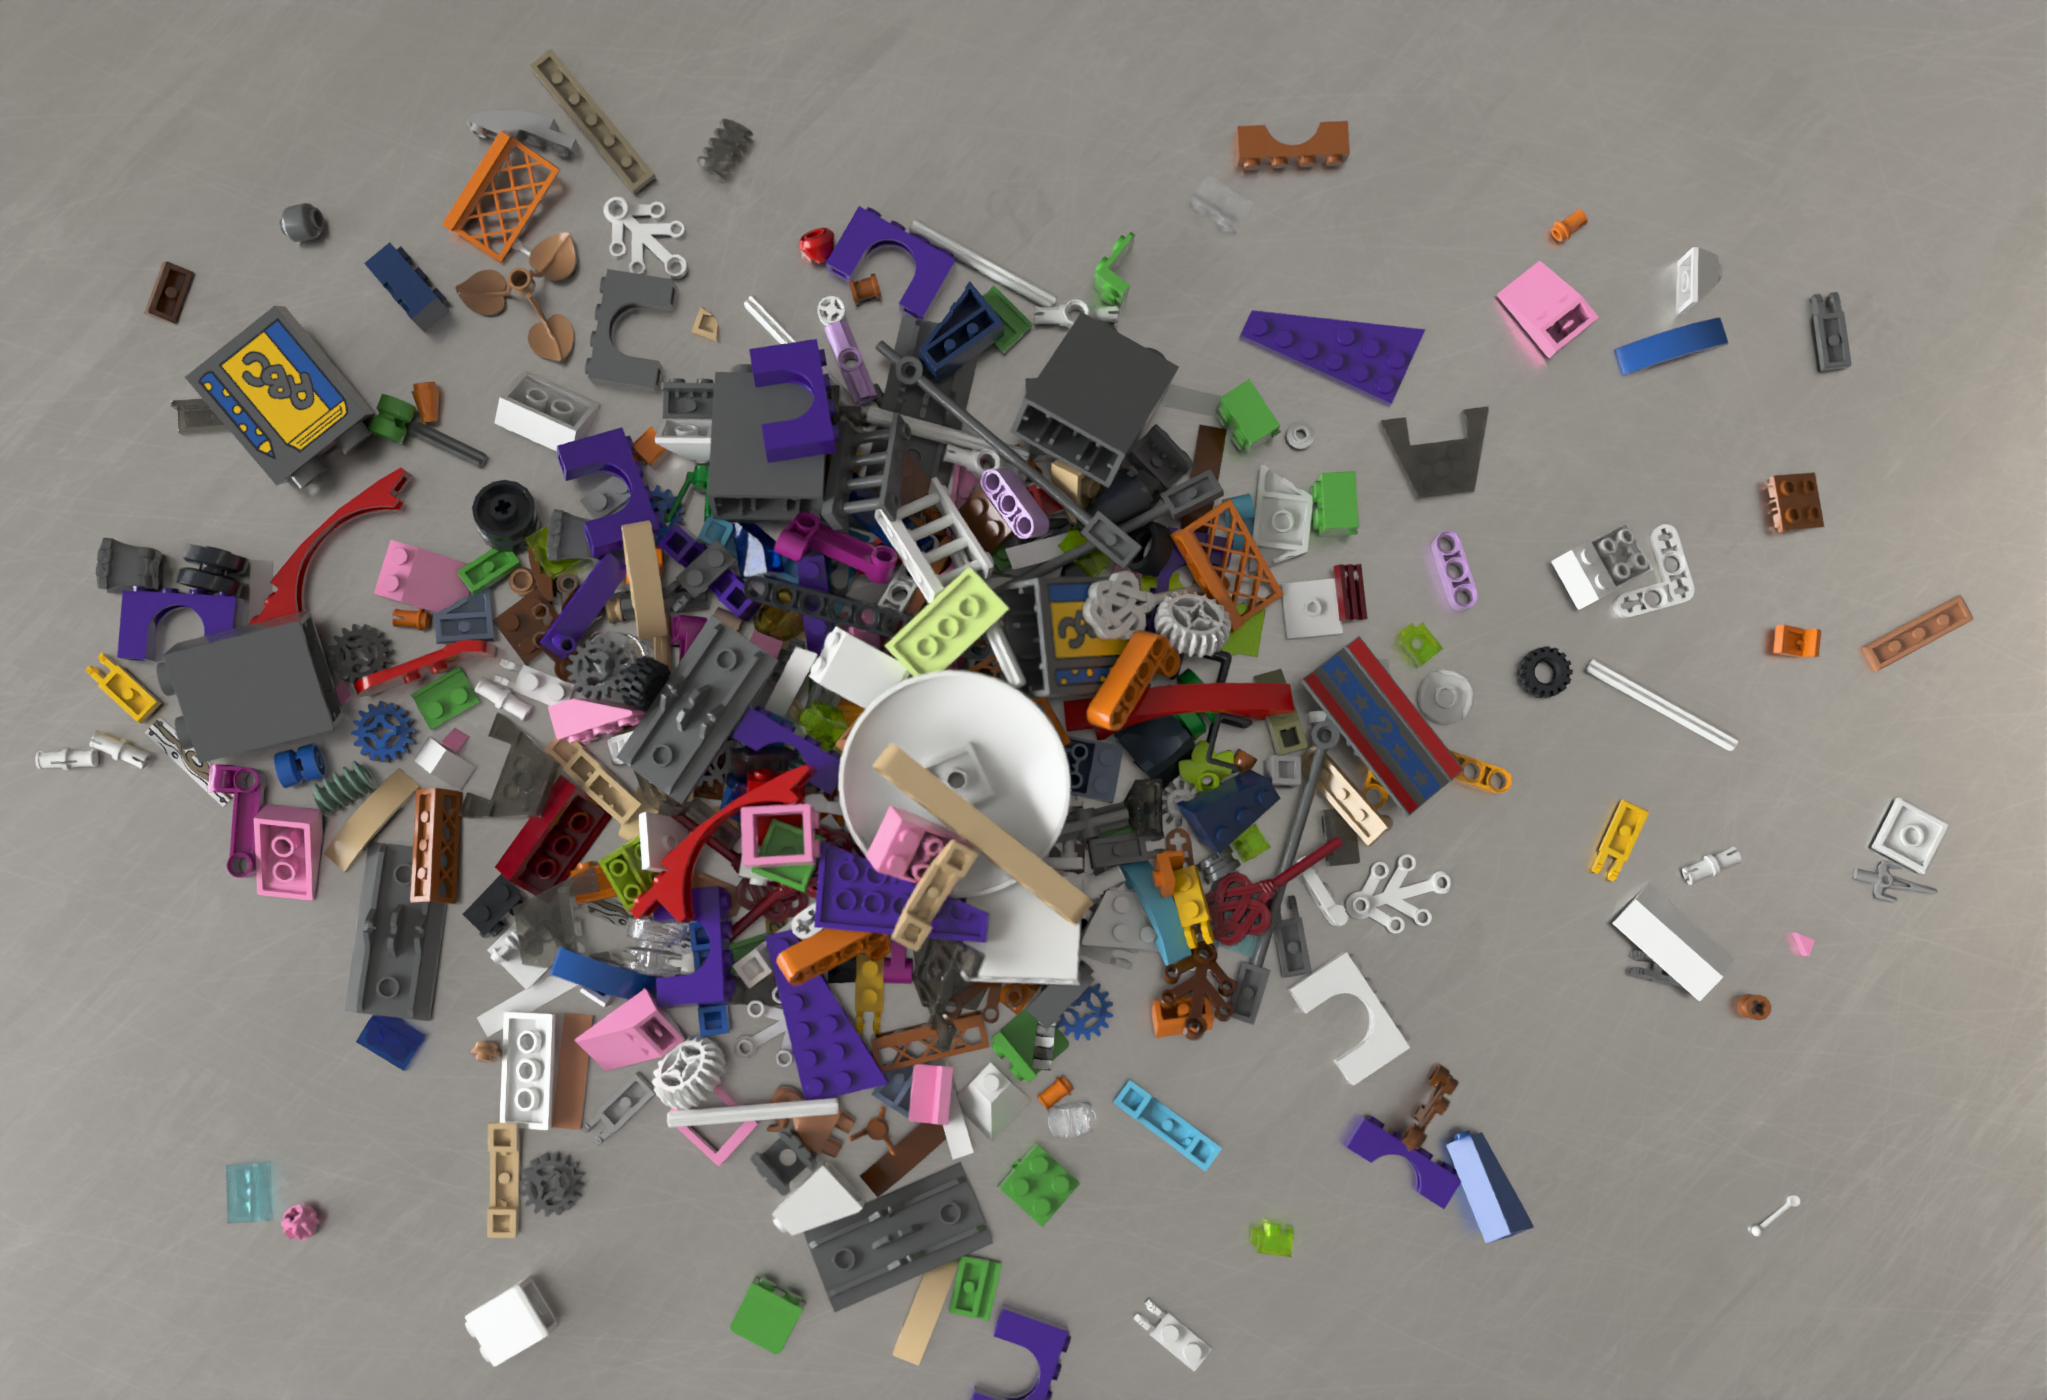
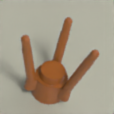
(877, 1129)

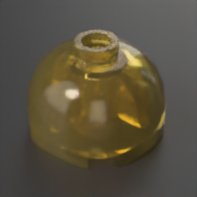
(779, 622)

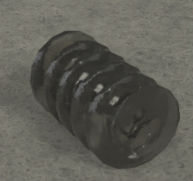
(723, 147)

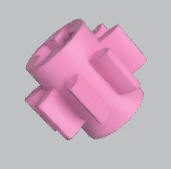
(299, 1222)

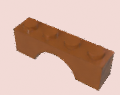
(1258, 148)

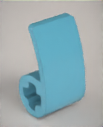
(1246, 510)

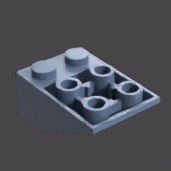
(1093, 768)

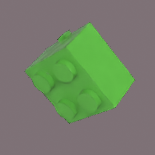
(1247, 417)
(1335, 504)
(1038, 1185)

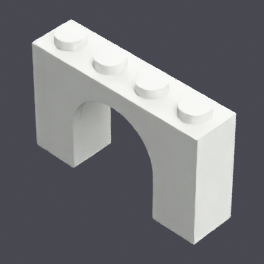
(1383, 1038)

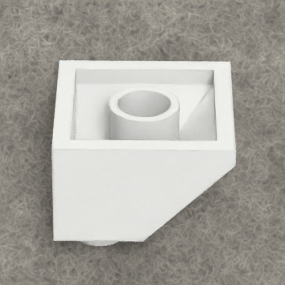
(1696, 276)
(686, 438)
(991, 1100)

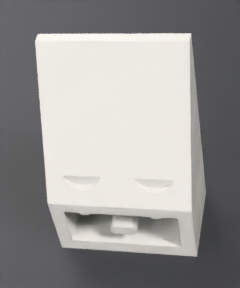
(1602, 565)

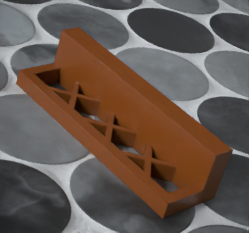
(430, 845)
(920, 1033)

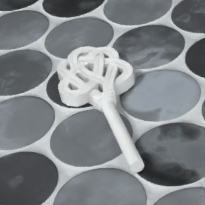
(1126, 616)

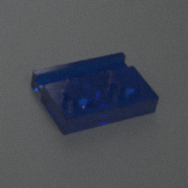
(392, 1040)

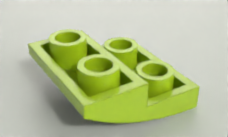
(625, 872)

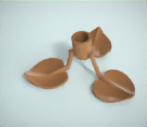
(486, 292)

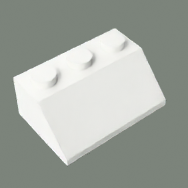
(544, 411)

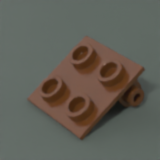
(1796, 502)

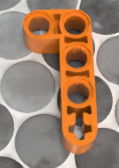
(1129, 677)
(829, 950)

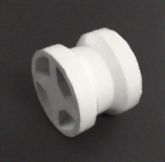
(831, 305)

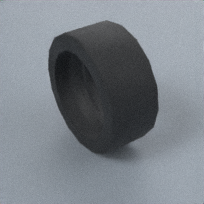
(1159, 551)

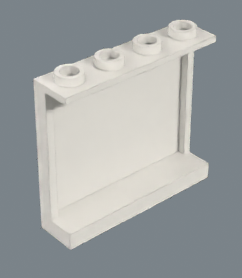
(1027, 939)

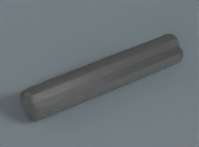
(447, 443)

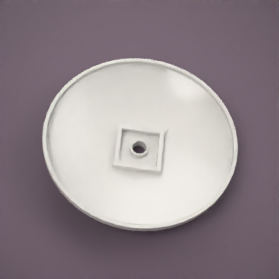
(971, 727)

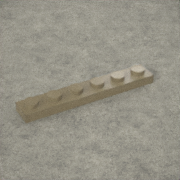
(592, 121)

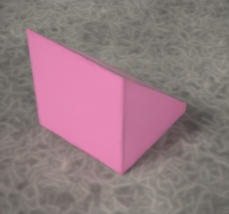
(345, 692)
(455, 740)
(1804, 944)

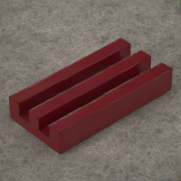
(1353, 592)

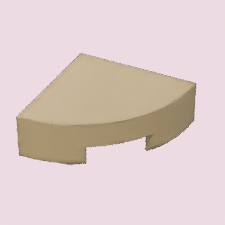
(706, 325)

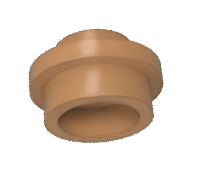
(522, 581)
(485, 1052)

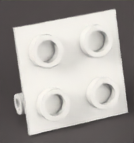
(507, 953)

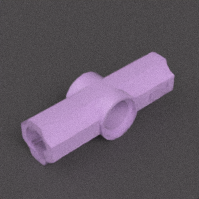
(856, 377)

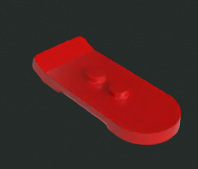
(422, 666)

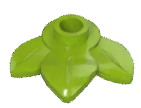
(1198, 768)

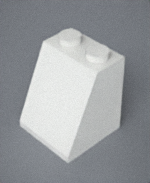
(856, 668)
(818, 1201)
(511, 1322)

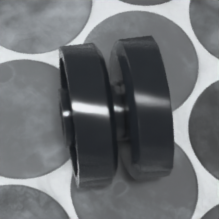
(505, 515)
(212, 570)

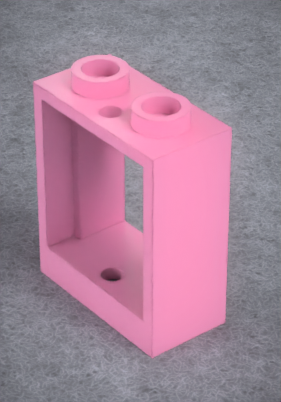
(750, 836)
(733, 1142)

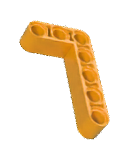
(1481, 781)

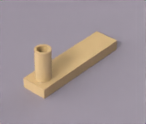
(1348, 799)

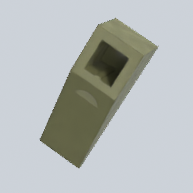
(1284, 728)

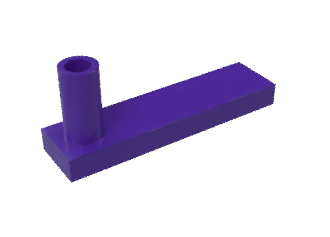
(584, 606)

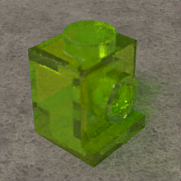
(1429, 644)
(823, 722)
(1250, 843)
(1272, 1239)

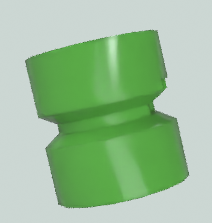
(391, 418)

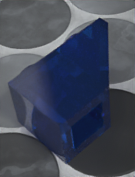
(755, 551)

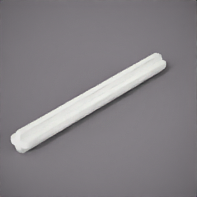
(984, 265)
(783, 336)
(938, 433)
(997, 638)
(1662, 704)
(753, 1112)

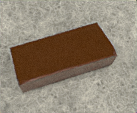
(168, 292)

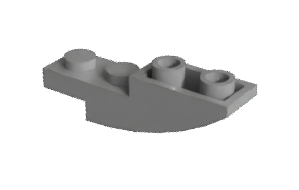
(523, 124)

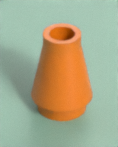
(427, 401)

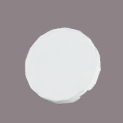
(1445, 697)

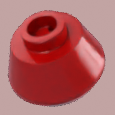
(818, 244)

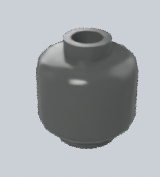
(302, 222)

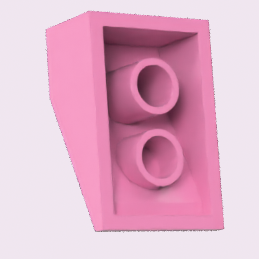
(420, 578)
(287, 851)

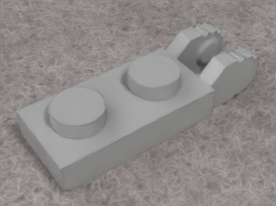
(621, 1106)

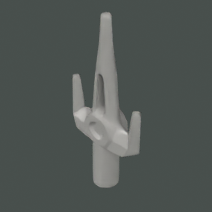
(1884, 880)

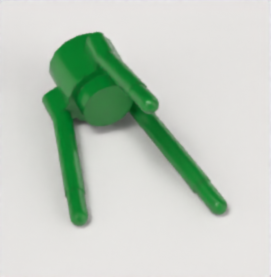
(699, 479)

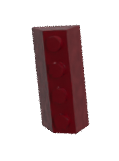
(554, 842)

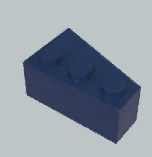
(408, 286)
(961, 334)
(1230, 809)

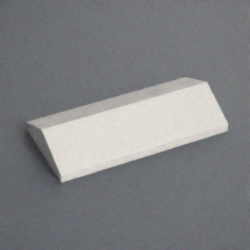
(1674, 942)
(527, 1069)

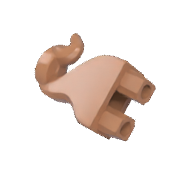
(813, 1130)

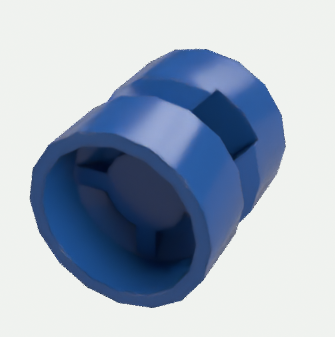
(290, 769)

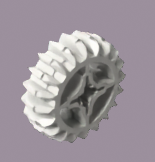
(1193, 623)
(689, 1073)

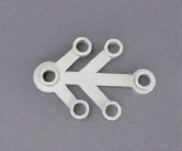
(643, 234)
(1394, 894)
(768, 1033)

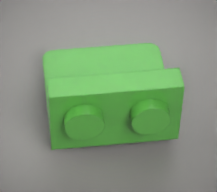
(1111, 286)
(1018, 1043)
(767, 1315)

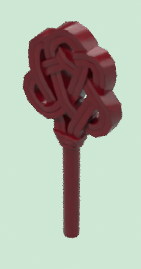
(783, 890)
(783, 907)
(1224, 927)

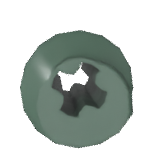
(343, 788)

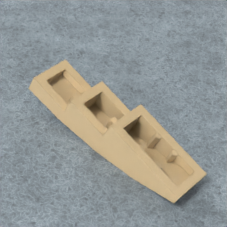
(644, 579)
(595, 779)

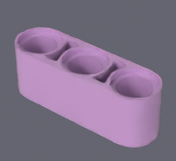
(1026, 507)
(1454, 557)

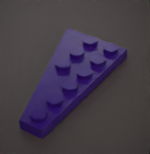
(1349, 352)
(864, 900)
(822, 1035)

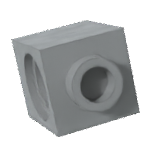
(1283, 771)

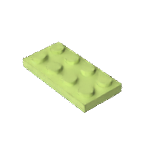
(947, 625)

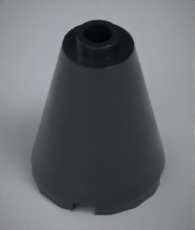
(1121, 501)

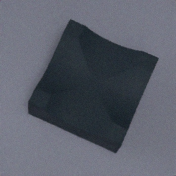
(1156, 743)

